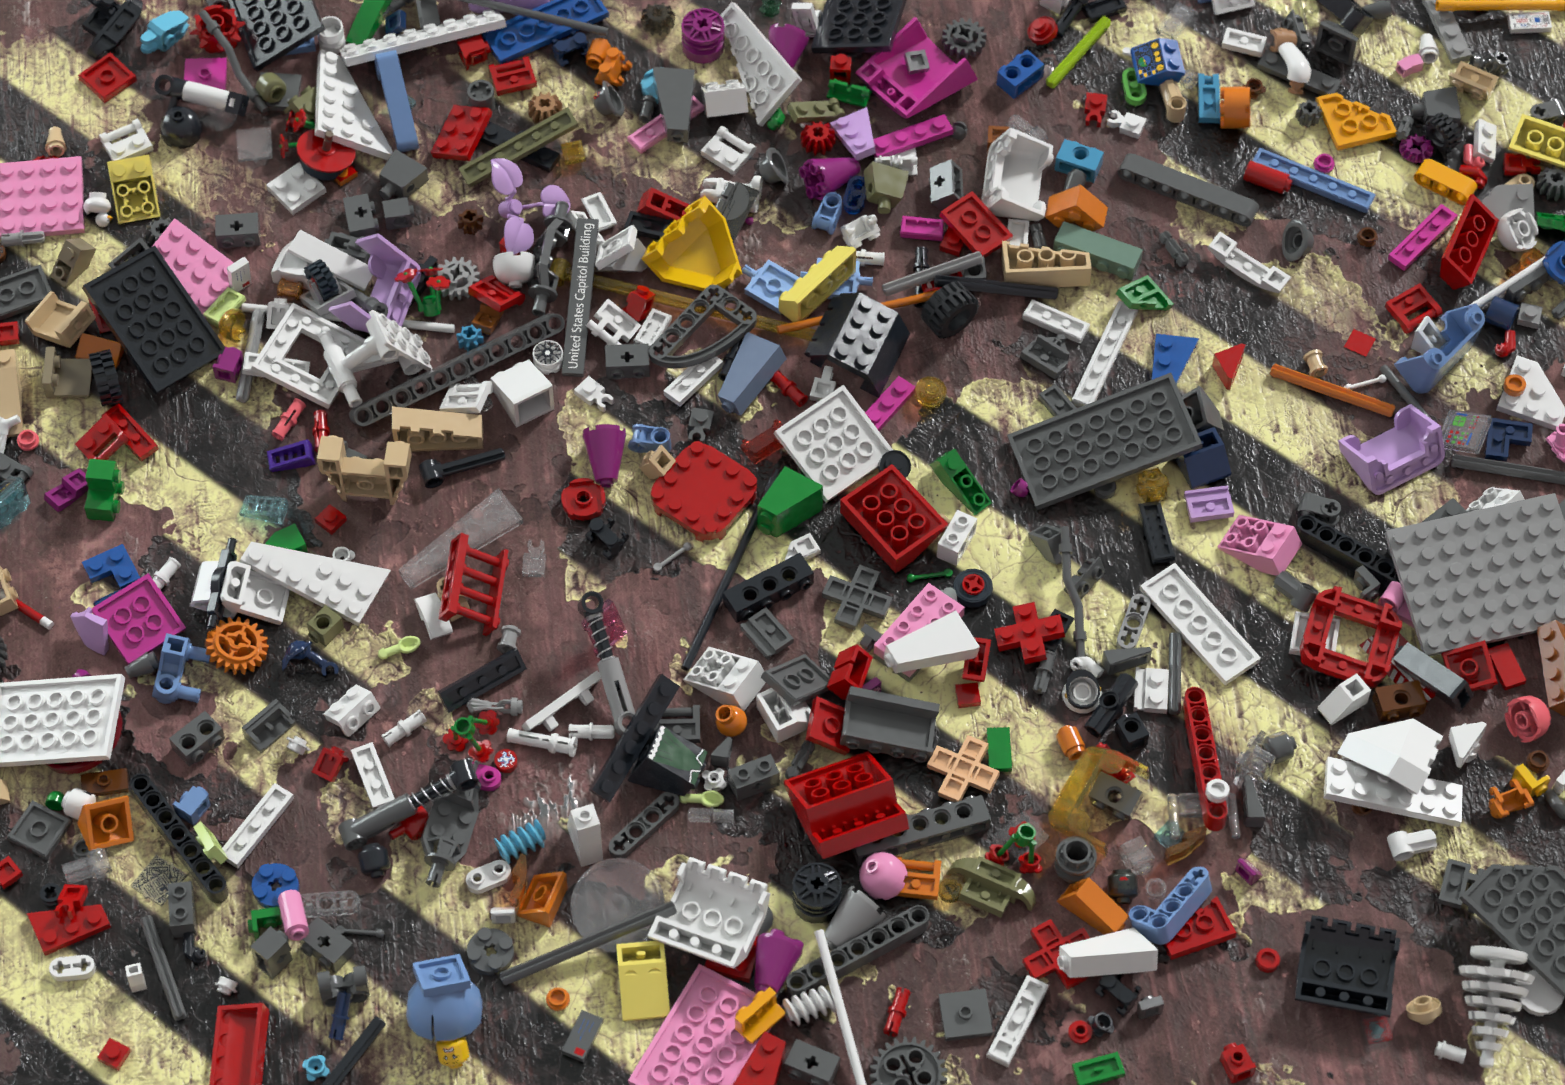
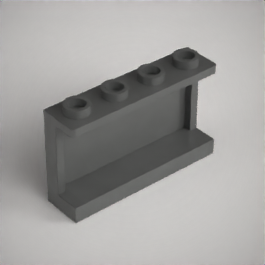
(889, 724)

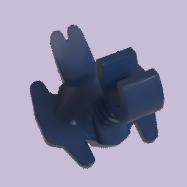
(301, 650)

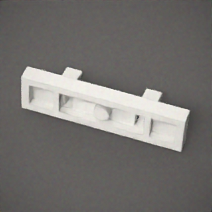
(579, 691)

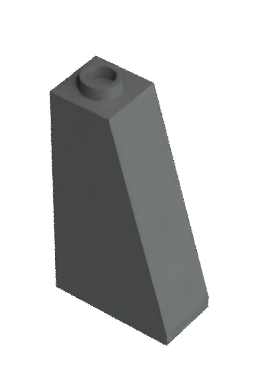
(675, 99)

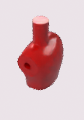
(411, 826)

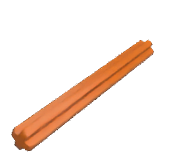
(1332, 390)

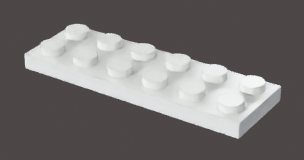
(1200, 624)
(1363, 787)

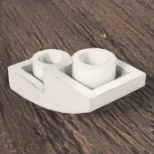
(429, 609)

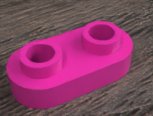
(488, 784)

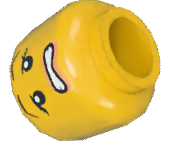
(453, 1052)

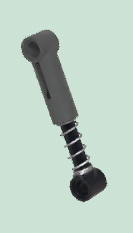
(357, 831)

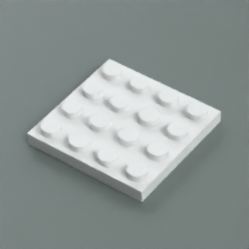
(834, 442)

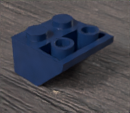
(1206, 463)

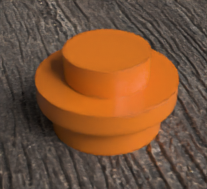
(557, 999)

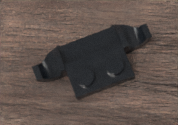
(111, 30)

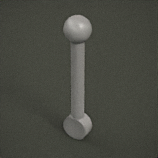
(657, 567)

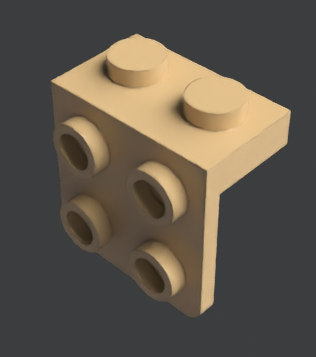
(1473, 80)

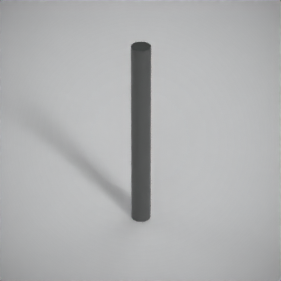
(1396, 383)

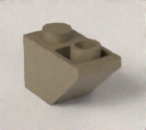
(72, 261)

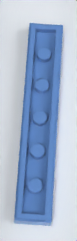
(1318, 181)

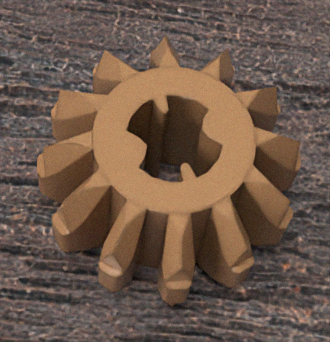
(543, 107)

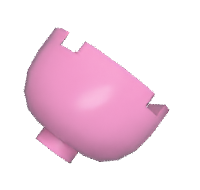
(882, 875)

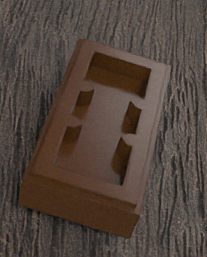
(105, 782)

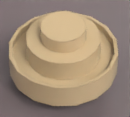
(1424, 1009)

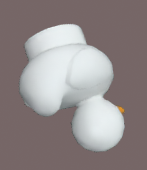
(98, 204)

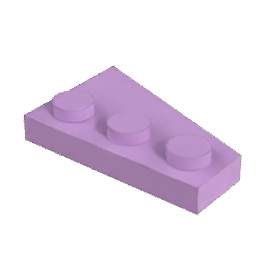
(855, 133)

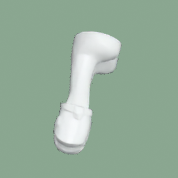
(715, 187)

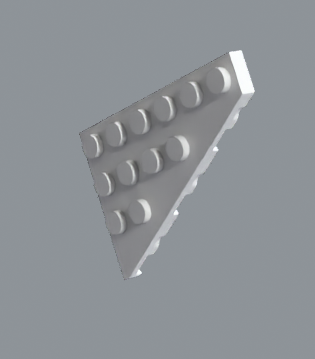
(344, 110)

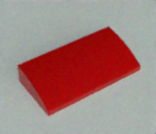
(239, 1044)

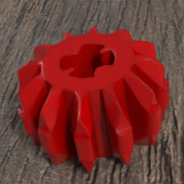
(818, 138)

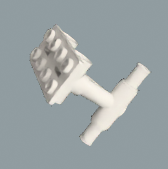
(385, 345)

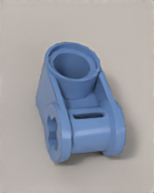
(827, 216)
(649, 438)

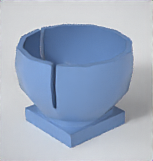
(448, 995)

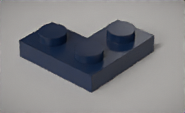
(1503, 433)

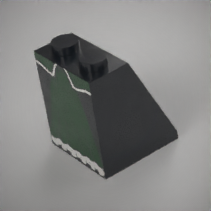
(668, 763)

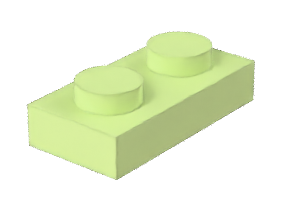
(209, 843)

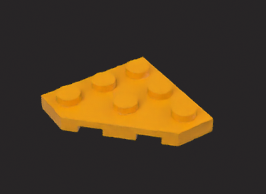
(1353, 123)

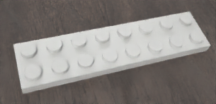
(430, 35)

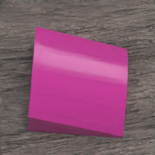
(909, 94)

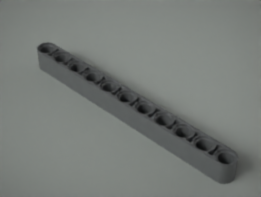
(466, 363)

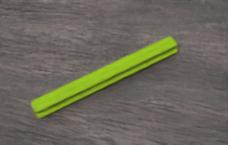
(1078, 52)

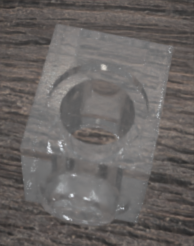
(1137, 856)

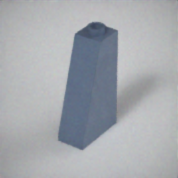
(750, 372)

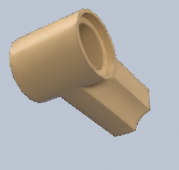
(1173, 101)

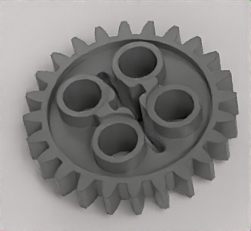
(929, 1067)

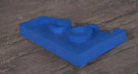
(1172, 355)

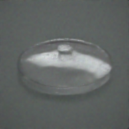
(614, 893)

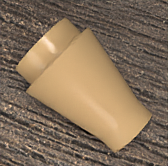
(55, 143)

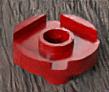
(583, 510)

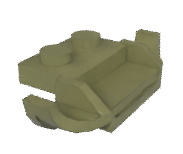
(991, 885)

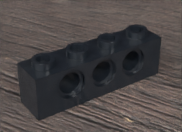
(774, 578)

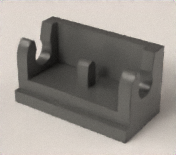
(268, 726)

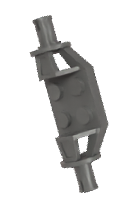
(544, 282)
(449, 829)

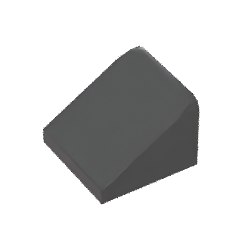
(721, 755)

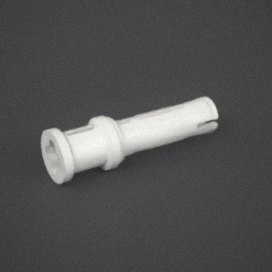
(553, 743)

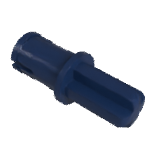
(340, 1016)

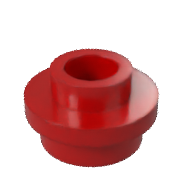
(1080, 1038)

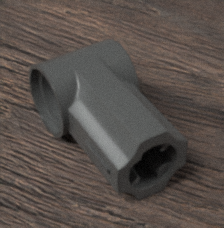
(1301, 594)

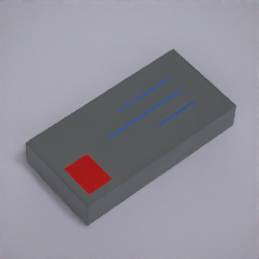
(582, 1036)

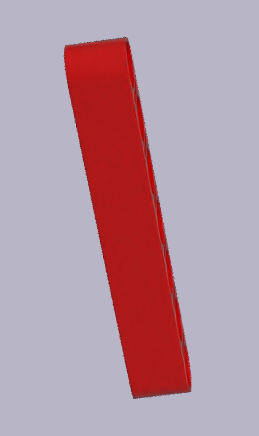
(1203, 749)

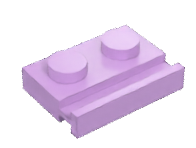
(1209, 504)

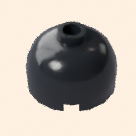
(180, 127)

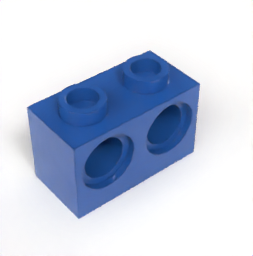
(1020, 74)

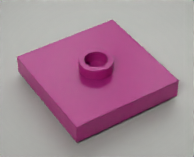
(207, 71)

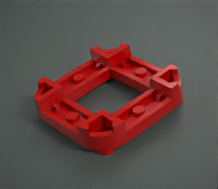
(1335, 664)

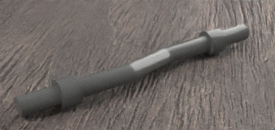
(214, 29)
(1065, 550)

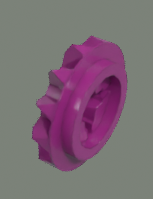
(1415, 155)

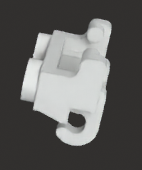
(860, 229)

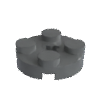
(495, 962)

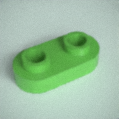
(1134, 92)

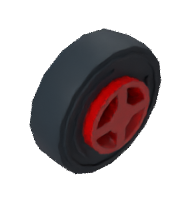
(969, 580)

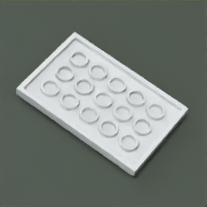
(59, 719)

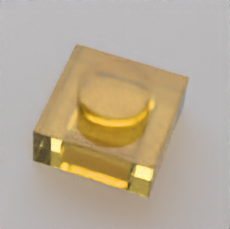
(573, 152)

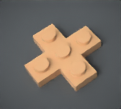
(963, 769)

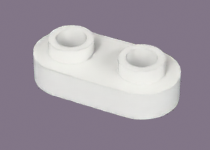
(489, 878)

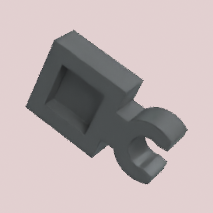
(700, 423)

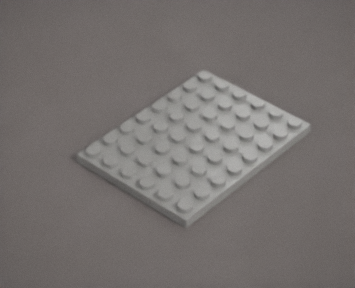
(1482, 573)

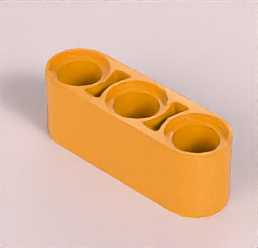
(1445, 181)

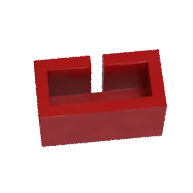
(850, 670)

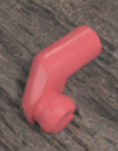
(1469, 159)

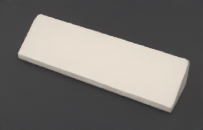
(341, 264)

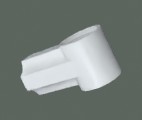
(1406, 845)

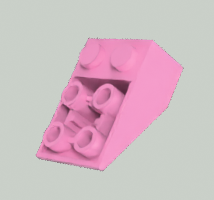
(1261, 544)

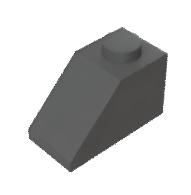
(1047, 541)

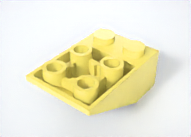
(133, 189)
(643, 980)

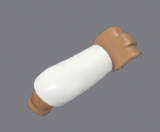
(1298, 66)

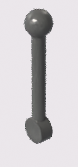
(378, 933)

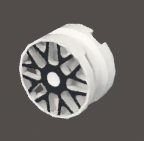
(548, 358)

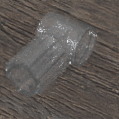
(1020, 124)
(93, 865)

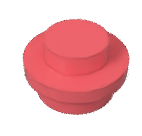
(27, 440)

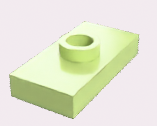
(227, 300)

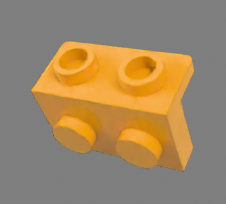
(758, 1016)

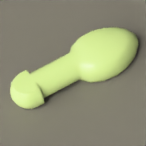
(405, 645)
(708, 798)

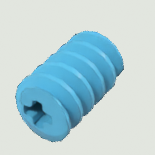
(520, 841)

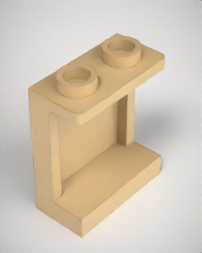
(59, 320)

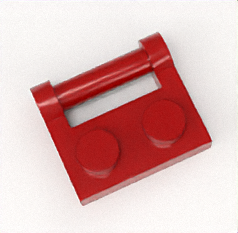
(512, 80)
(495, 294)
(1409, 303)
(100, 436)

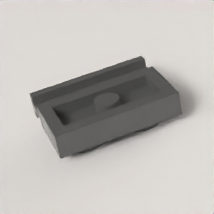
(766, 633)

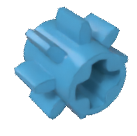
(470, 338)

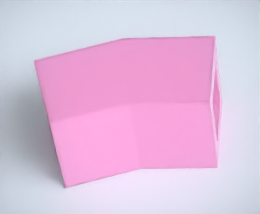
(1409, 65)

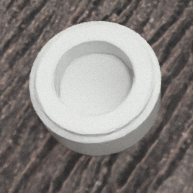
(1217, 790)

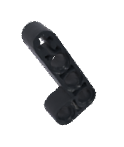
(1351, 14)

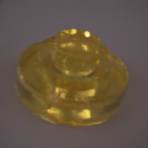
(930, 392)

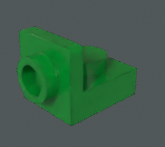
(265, 919)

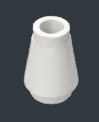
(1428, 50)

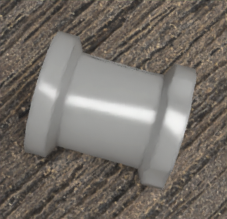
(508, 638)

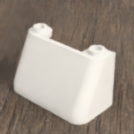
(1015, 176)

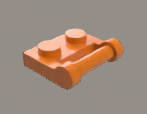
(920, 884)

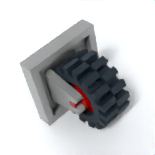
(324, 289)

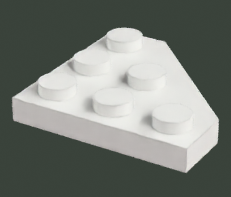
(1538, 402)

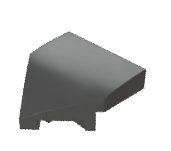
(1047, 354)

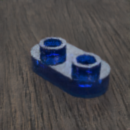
(854, 196)

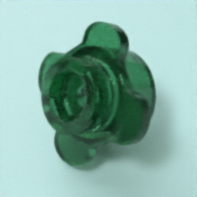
(770, 7)

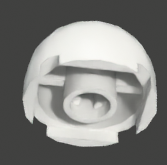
(1517, 230)
(514, 269)

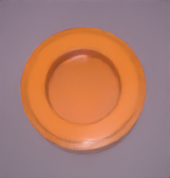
(1514, 385)

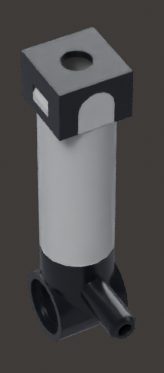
(201, 95)

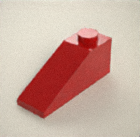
(661, 205)

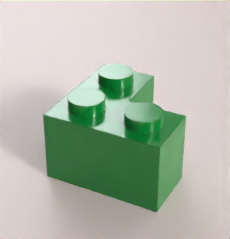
(104, 490)

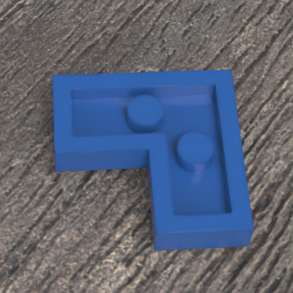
(112, 562)

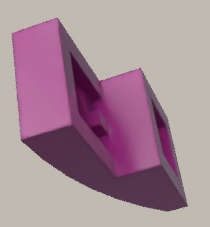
(72, 488)

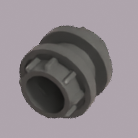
(1079, 849)

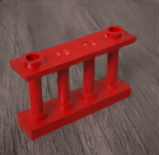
(453, 587)

